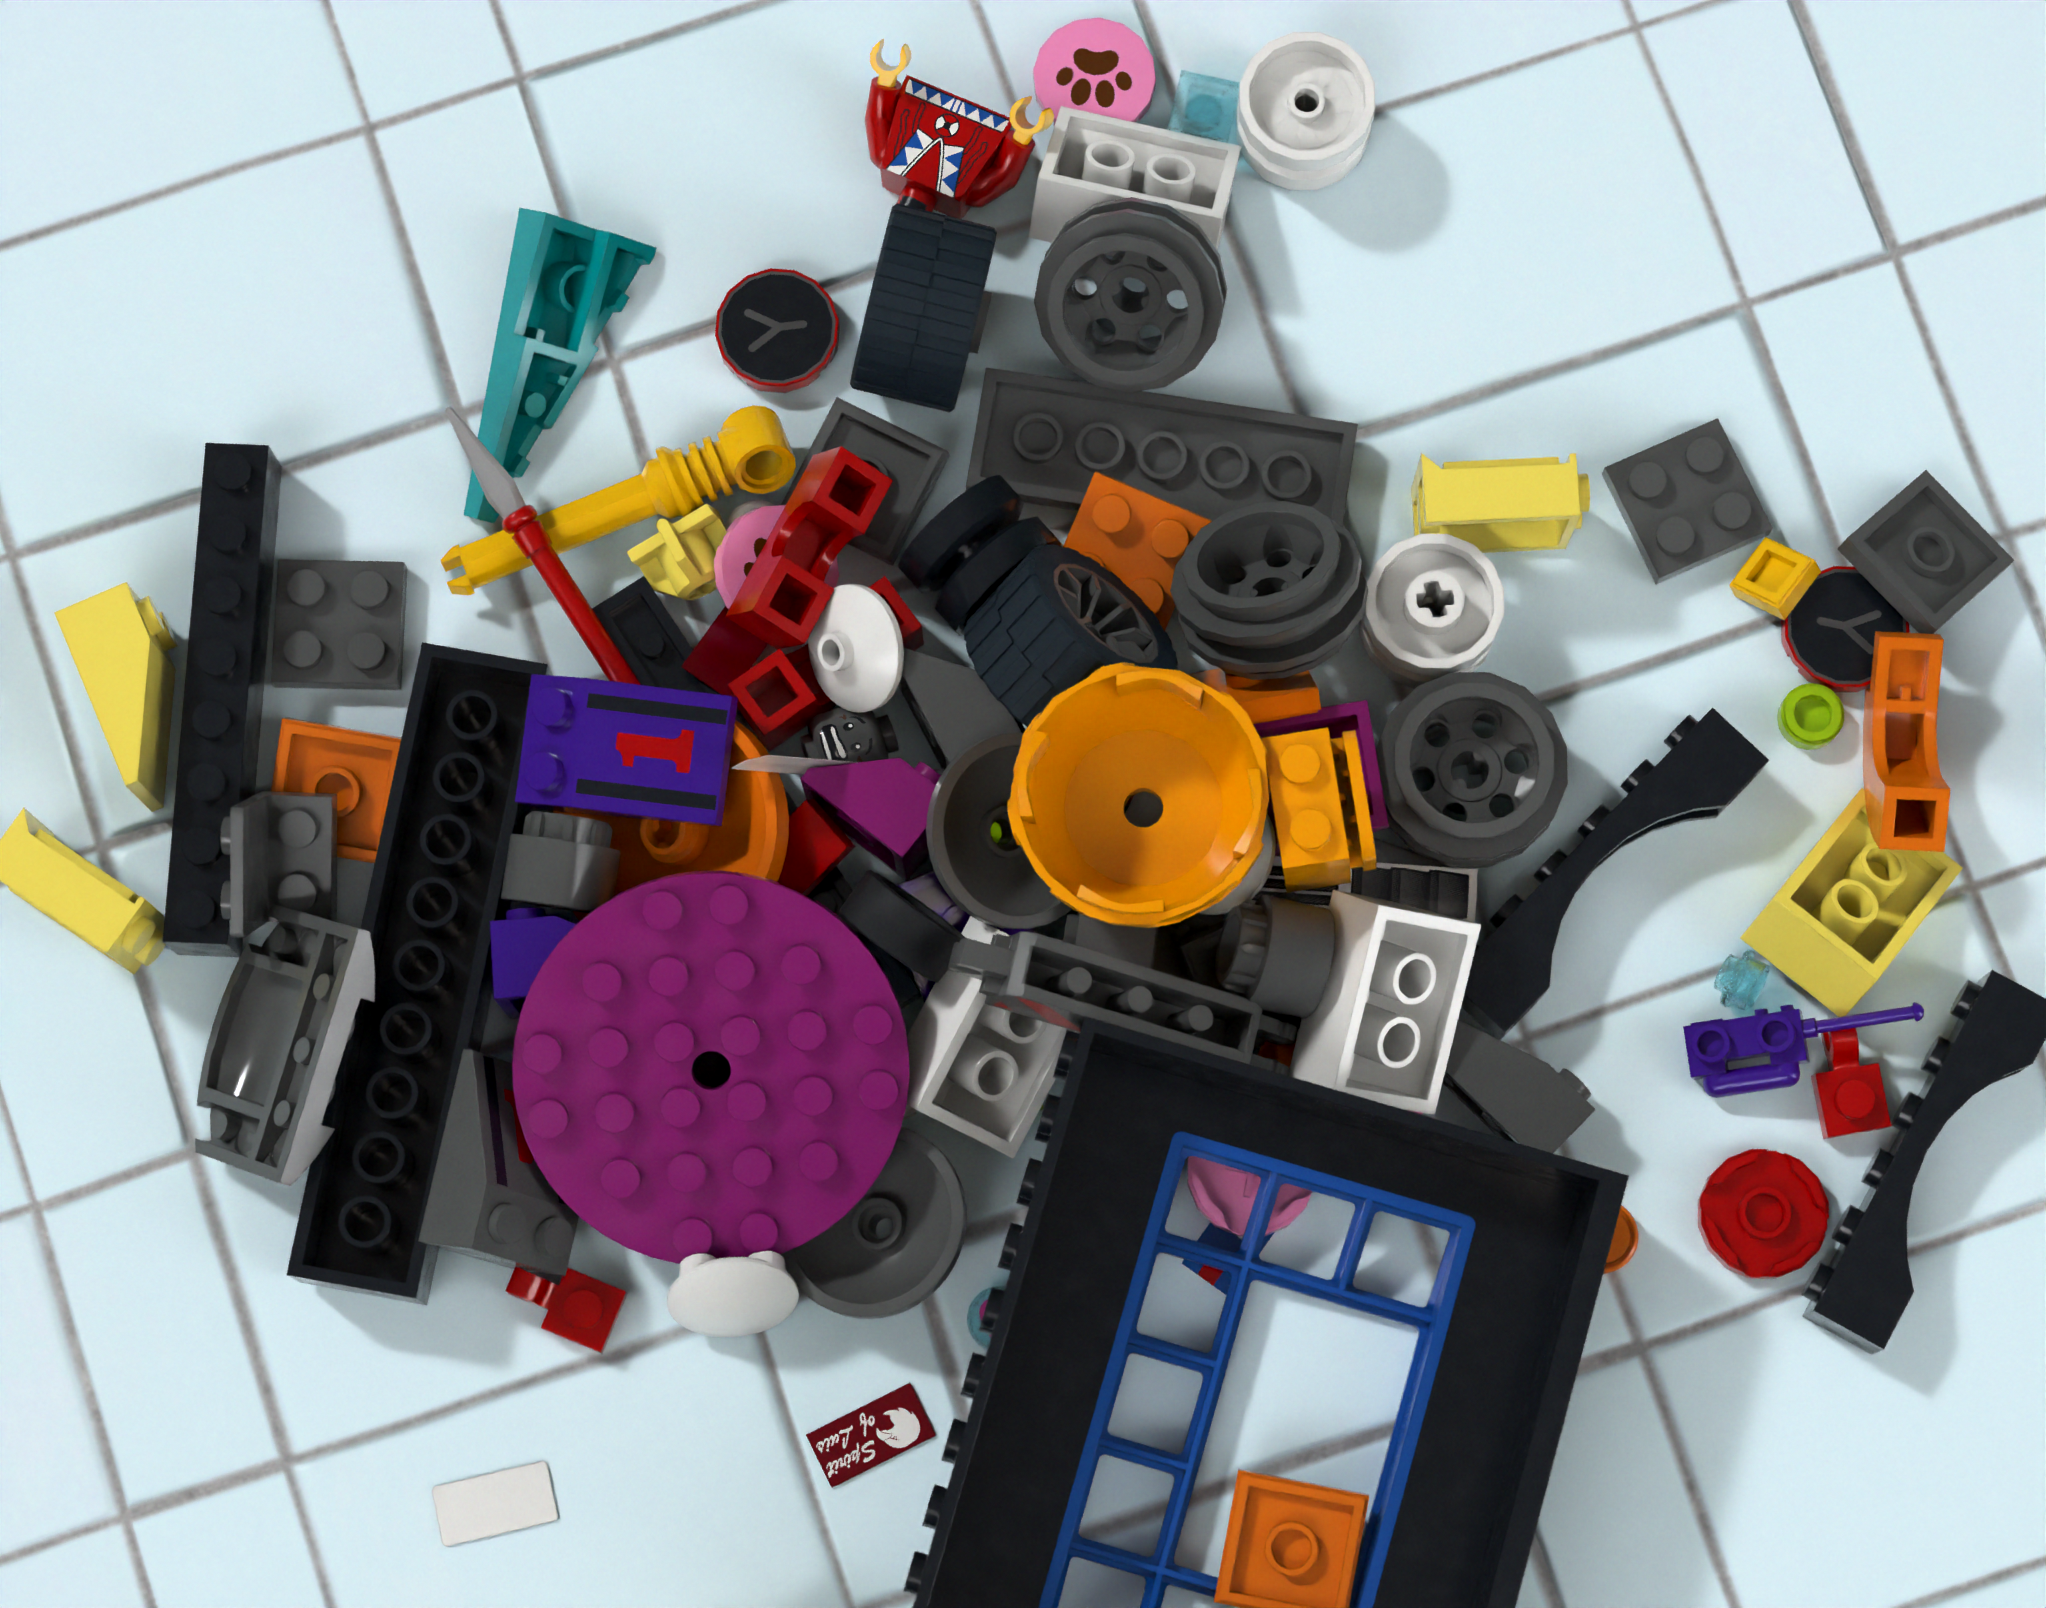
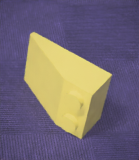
(130, 680)
(1848, 910)

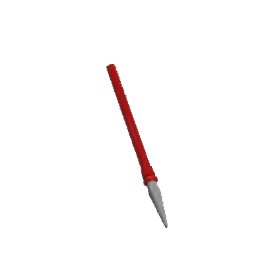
(536, 544)

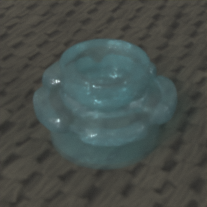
(1741, 980)

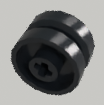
(972, 548)

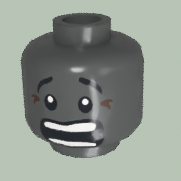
(849, 736)

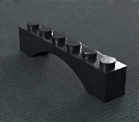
(1691, 783)
(1870, 1274)

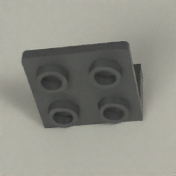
(281, 856)

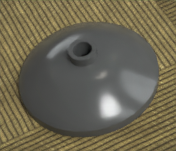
(983, 876)
(876, 1277)

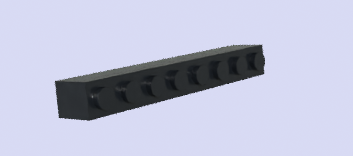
(221, 687)

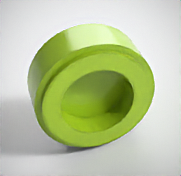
(1810, 716)

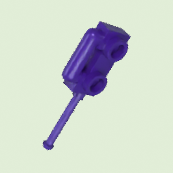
(1775, 1035)

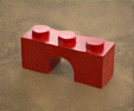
(823, 514)
(782, 689)

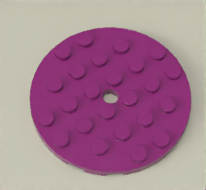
(731, 972)

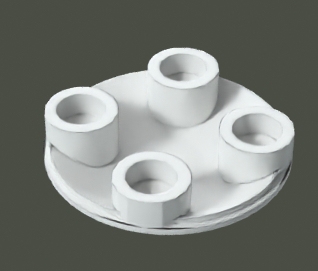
(732, 1294)

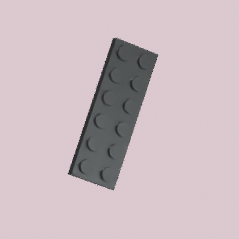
(1193, 452)

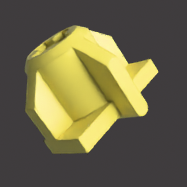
(682, 554)

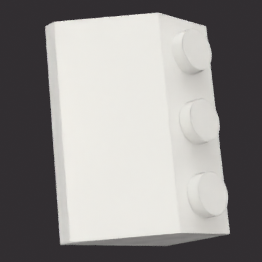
(1113, 159)
(1387, 1003)
(980, 1063)

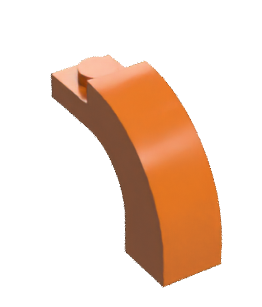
(1900, 758)

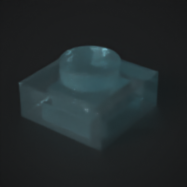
(1204, 106)

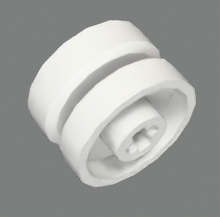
(1305, 110)
(1434, 574)

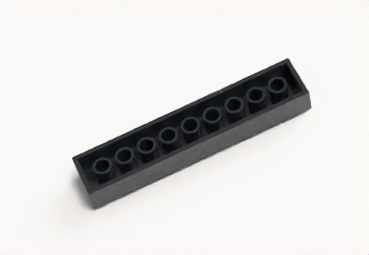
(431, 944)

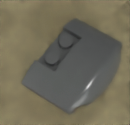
(282, 1044)

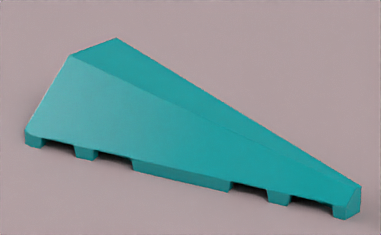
(553, 308)

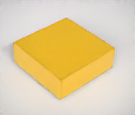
(1775, 578)

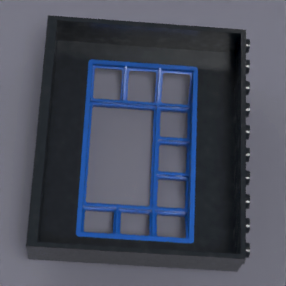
(1483, 1378)

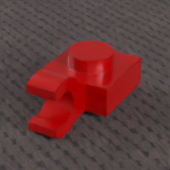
(1849, 1095)
(577, 1307)

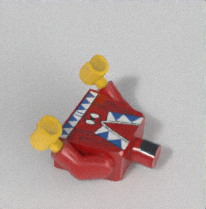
(940, 146)

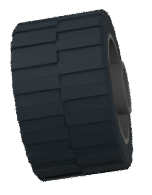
(924, 308)
(1056, 626)

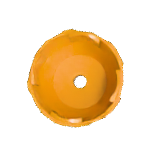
(1130, 735)

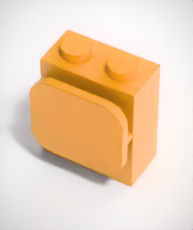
(1319, 808)

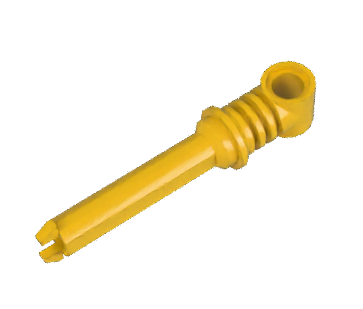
(748, 453)

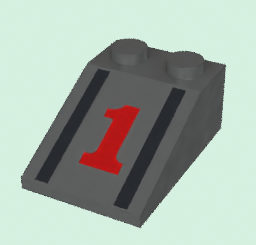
(486, 1185)

